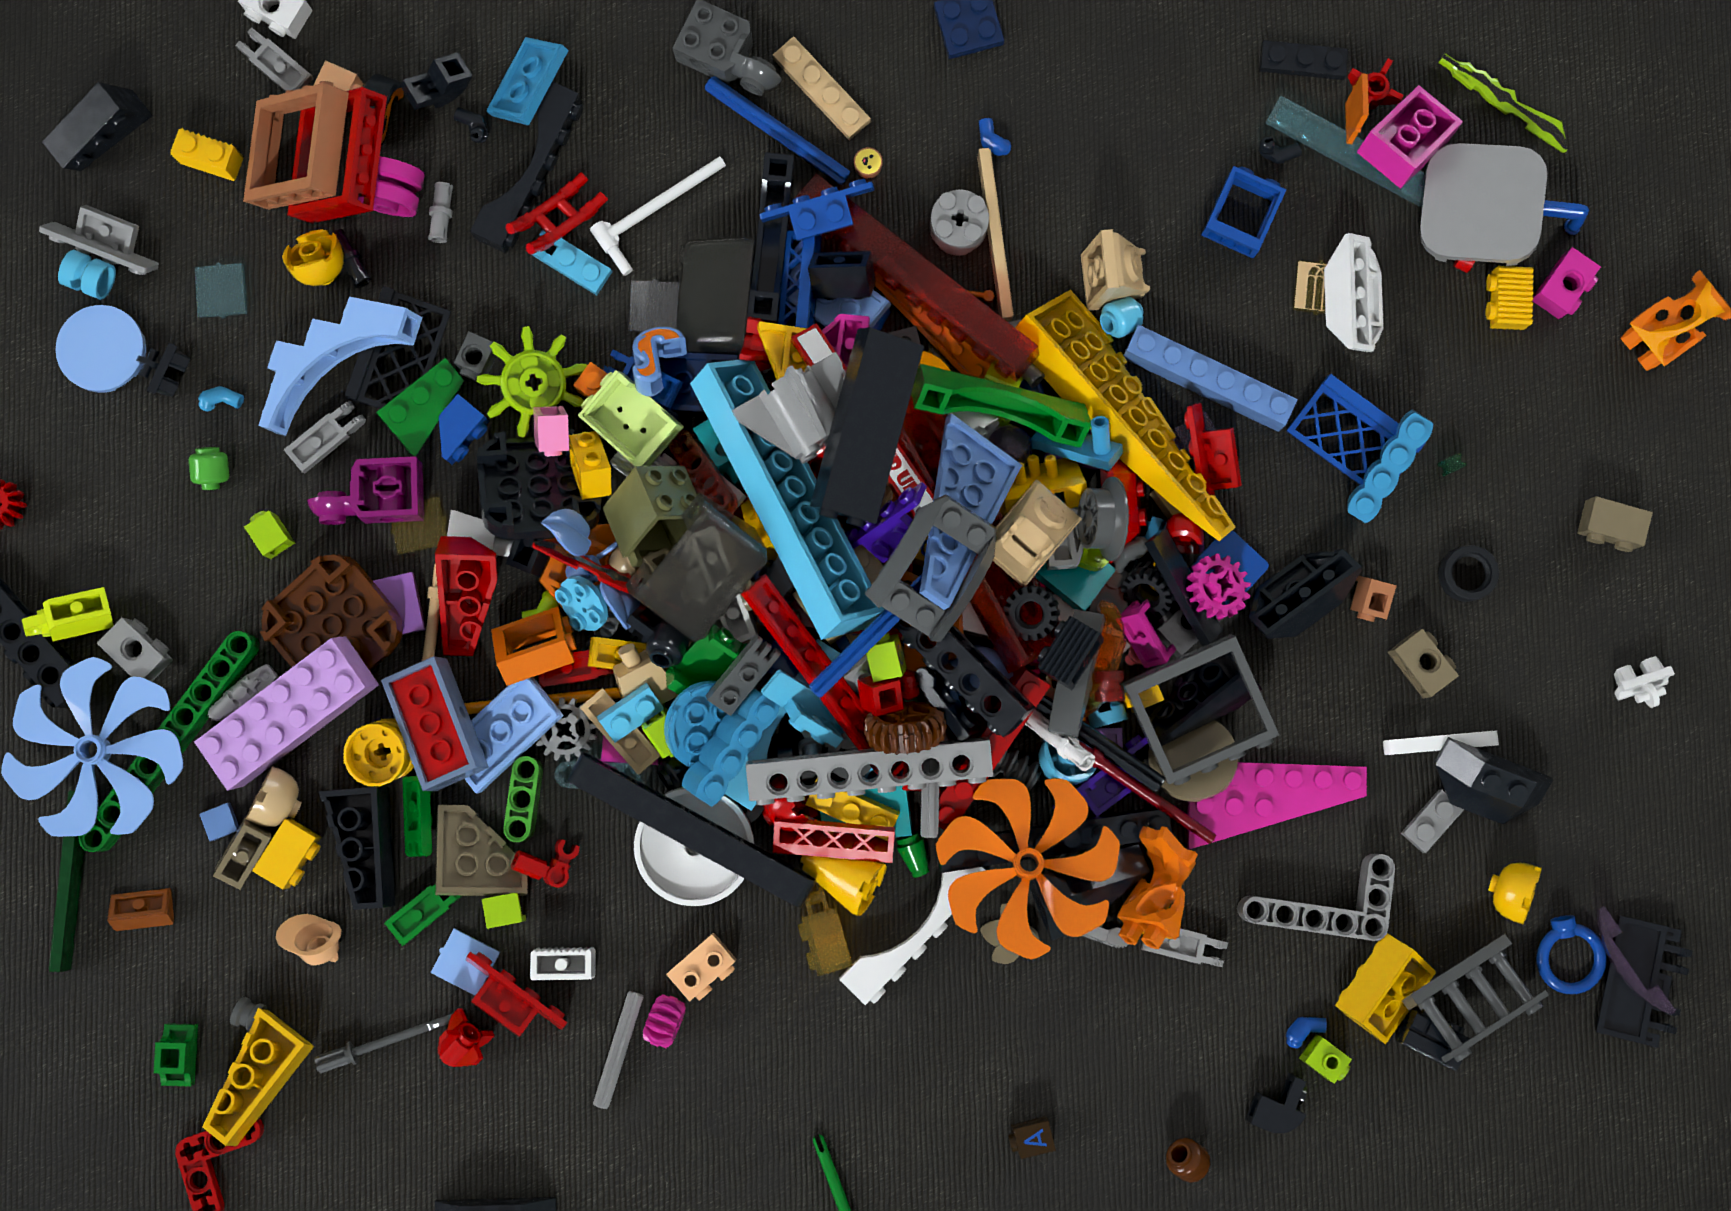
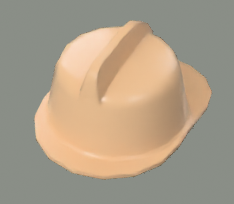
(310, 938)

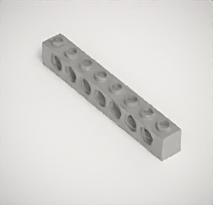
(760, 771)

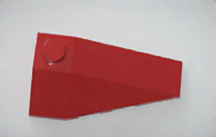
(465, 588)

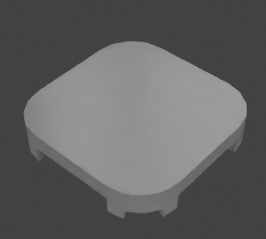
(1483, 203)

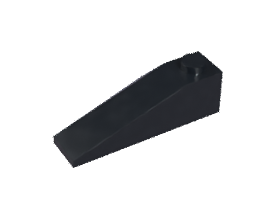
(1129, 870)

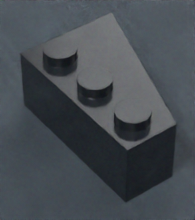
(96, 125)

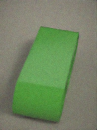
(518, 784)

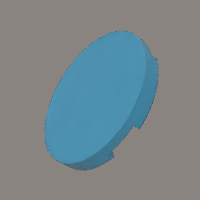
(691, 722)

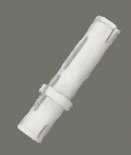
(1066, 746)

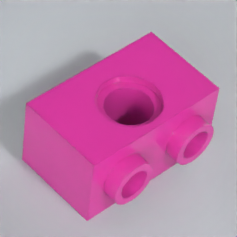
(1578, 271)

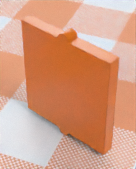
(1356, 108)

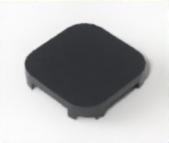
(525, 487)

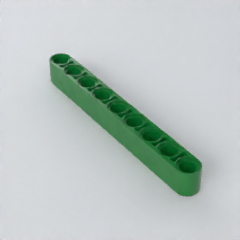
(174, 722)

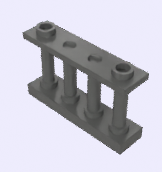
(1471, 969)

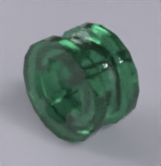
(1451, 464)

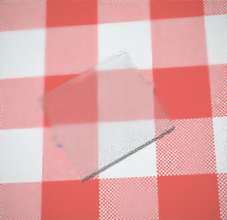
(653, 305)

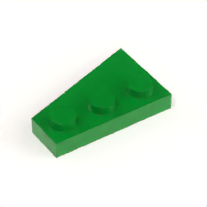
(418, 407)

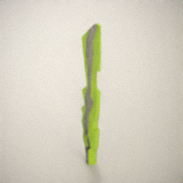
(1505, 100)

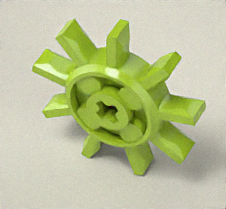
(517, 371)

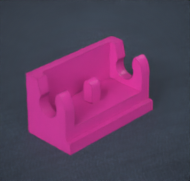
(1143, 636)

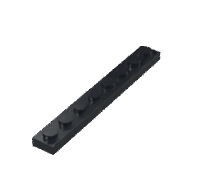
(1124, 825)

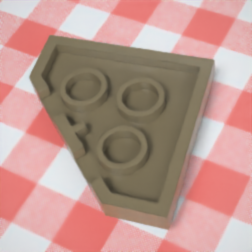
(473, 857)

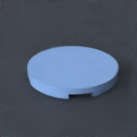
(100, 348)

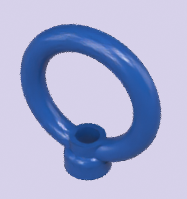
(1563, 928)

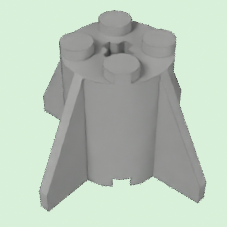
(798, 410)

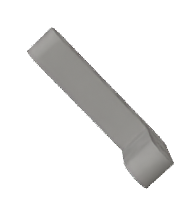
(1327, 915)

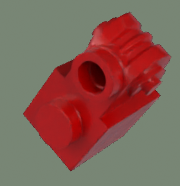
(887, 695)

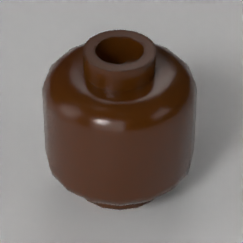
(1188, 1160)

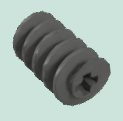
(1018, 768)

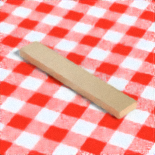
(995, 235)

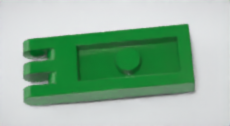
(416, 818)

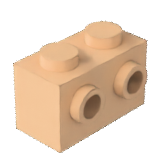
(702, 967)

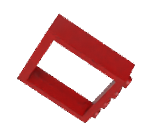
(360, 164)

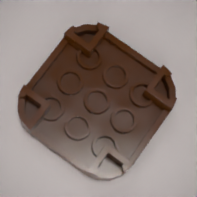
(329, 602)

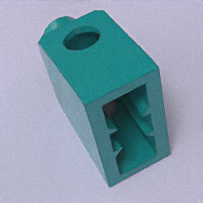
(714, 449)

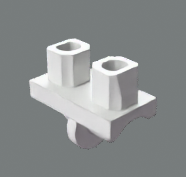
(1644, 687)

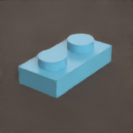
(630, 712)

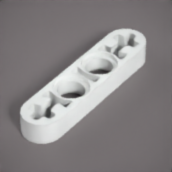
(1435, 743)

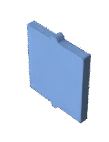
(453, 966)

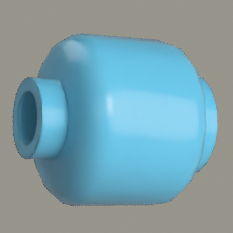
(1121, 317)

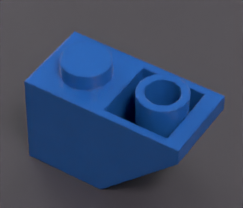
(459, 426)

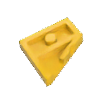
(778, 347)

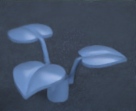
(573, 534)

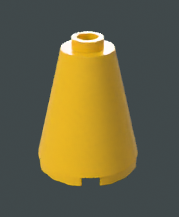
(846, 879)

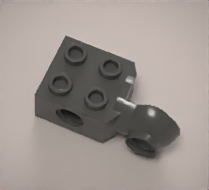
(720, 47)

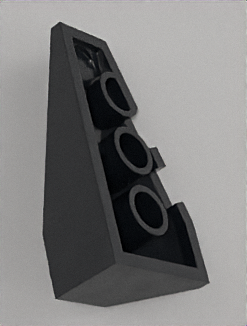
(1200, 698)

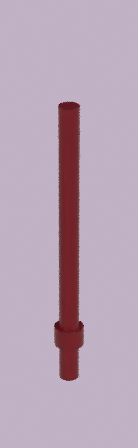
(1149, 795)

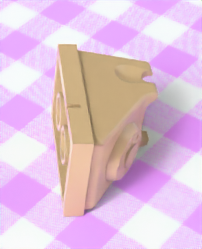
(1112, 270)
(1032, 532)

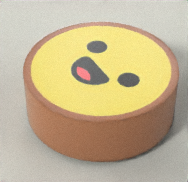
(868, 162)

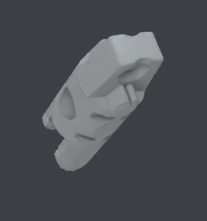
(242, 692)

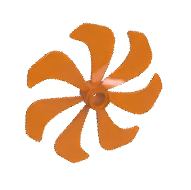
(969, 890)

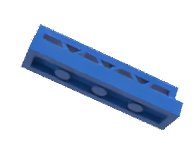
(806, 304)

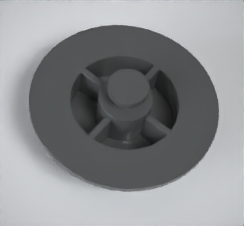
(1104, 518)

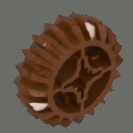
(906, 730)

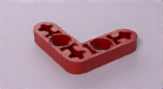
(202, 1162)

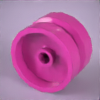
(396, 188)

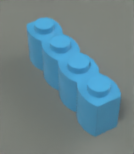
(1394, 459)
(726, 752)

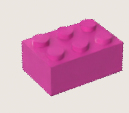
(1409, 136)

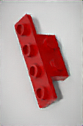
(1212, 452)
(507, 1001)

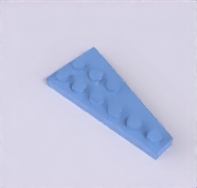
(979, 479)

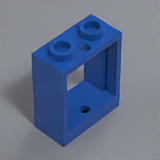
(1235, 238)

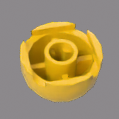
(315, 258)
(1515, 890)

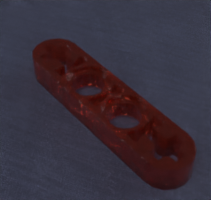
(704, 471)

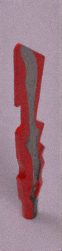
(605, 573)

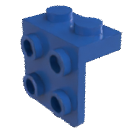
(1239, 552)

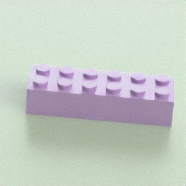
(286, 713)

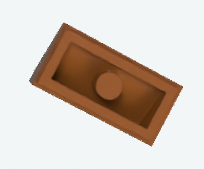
(141, 909)

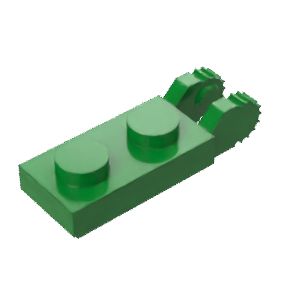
(419, 914)

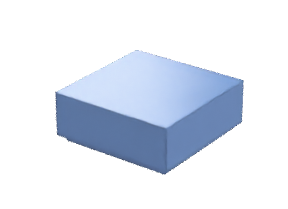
(219, 821)

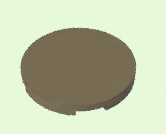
(1194, 746)

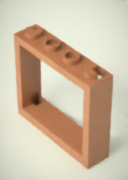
(324, 149)

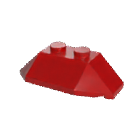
(1134, 490)

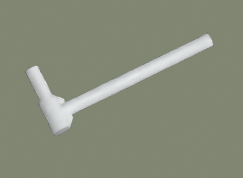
(608, 235)

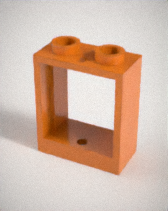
(539, 658)

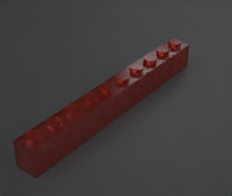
(933, 290)

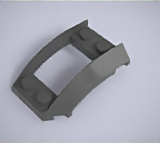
(907, 602)

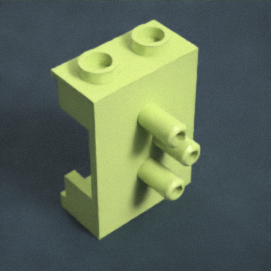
(629, 420)

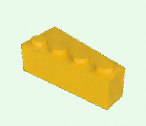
(260, 1071)

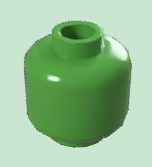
(209, 467)

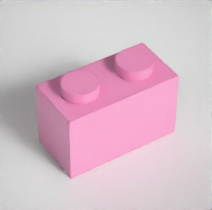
(551, 430)

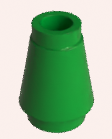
(913, 853)

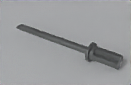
(349, 1053)

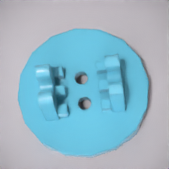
(582, 603)

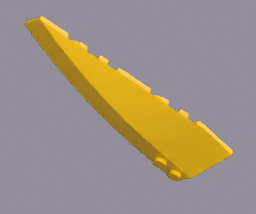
(1087, 370)

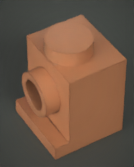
(1372, 598)

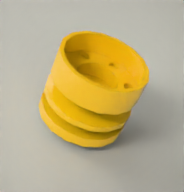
(366, 755)

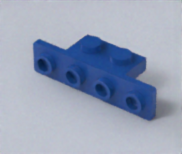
(821, 213)

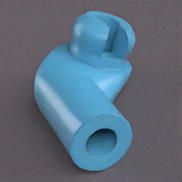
(212, 396)

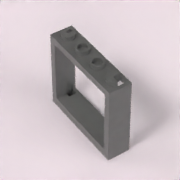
(1181, 665)

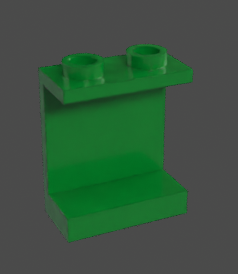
(704, 660)

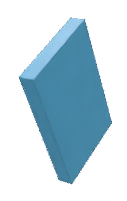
(527, 80)

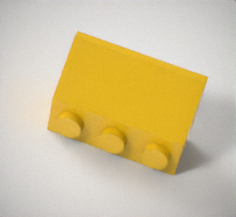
(1381, 985)

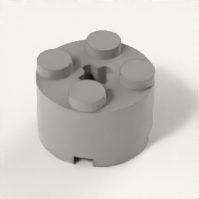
(974, 217)

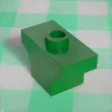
(177, 1054)

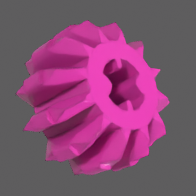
(664, 1021)

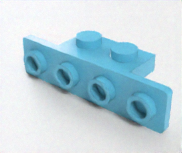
(803, 708)

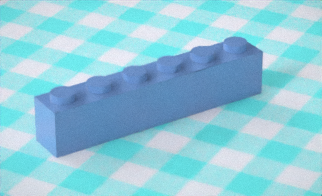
(1209, 378)

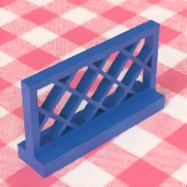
(1357, 406)

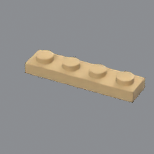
(821, 88)

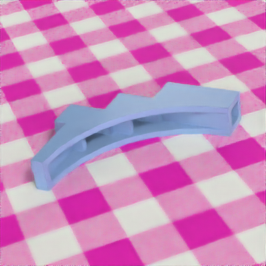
(326, 345)

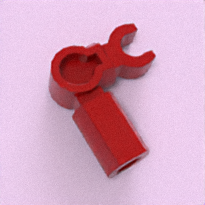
(555, 874)

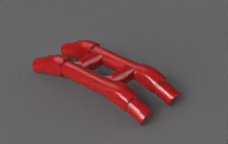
(558, 200)

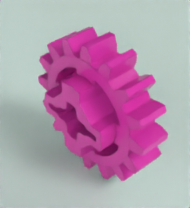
(1218, 586)

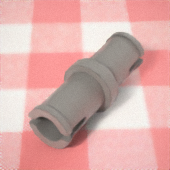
(440, 212)

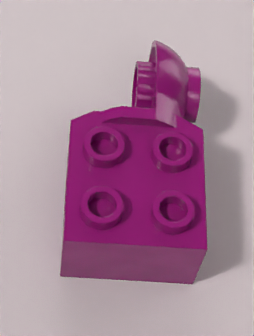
(379, 493)

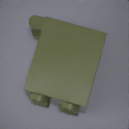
(649, 510)

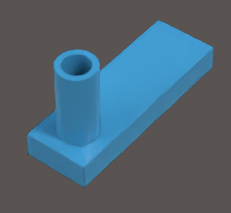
(1095, 451)

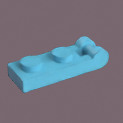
(576, 265)

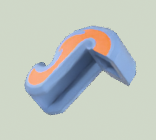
(647, 349)

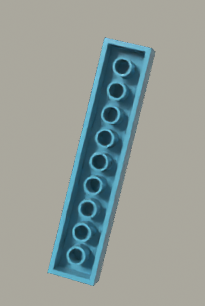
(781, 492)

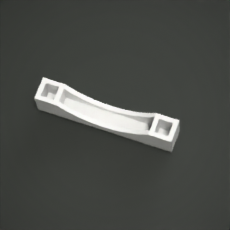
(873, 971)

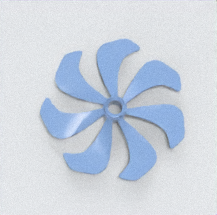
(133, 795)

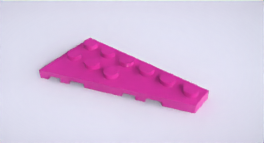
(1272, 794)

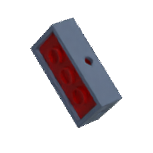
(434, 723)

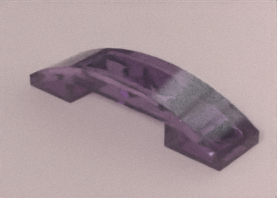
(1652, 995)

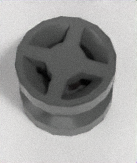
(244, 1013)

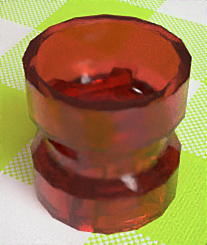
(1109, 686)

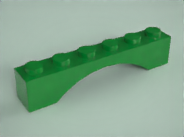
(950, 392)

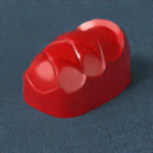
(1185, 534)

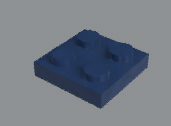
(968, 26)

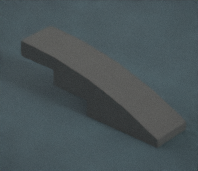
(1068, 704)

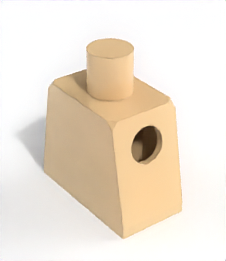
(638, 670)

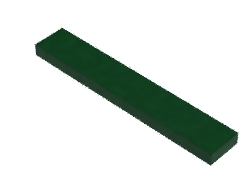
(66, 902)

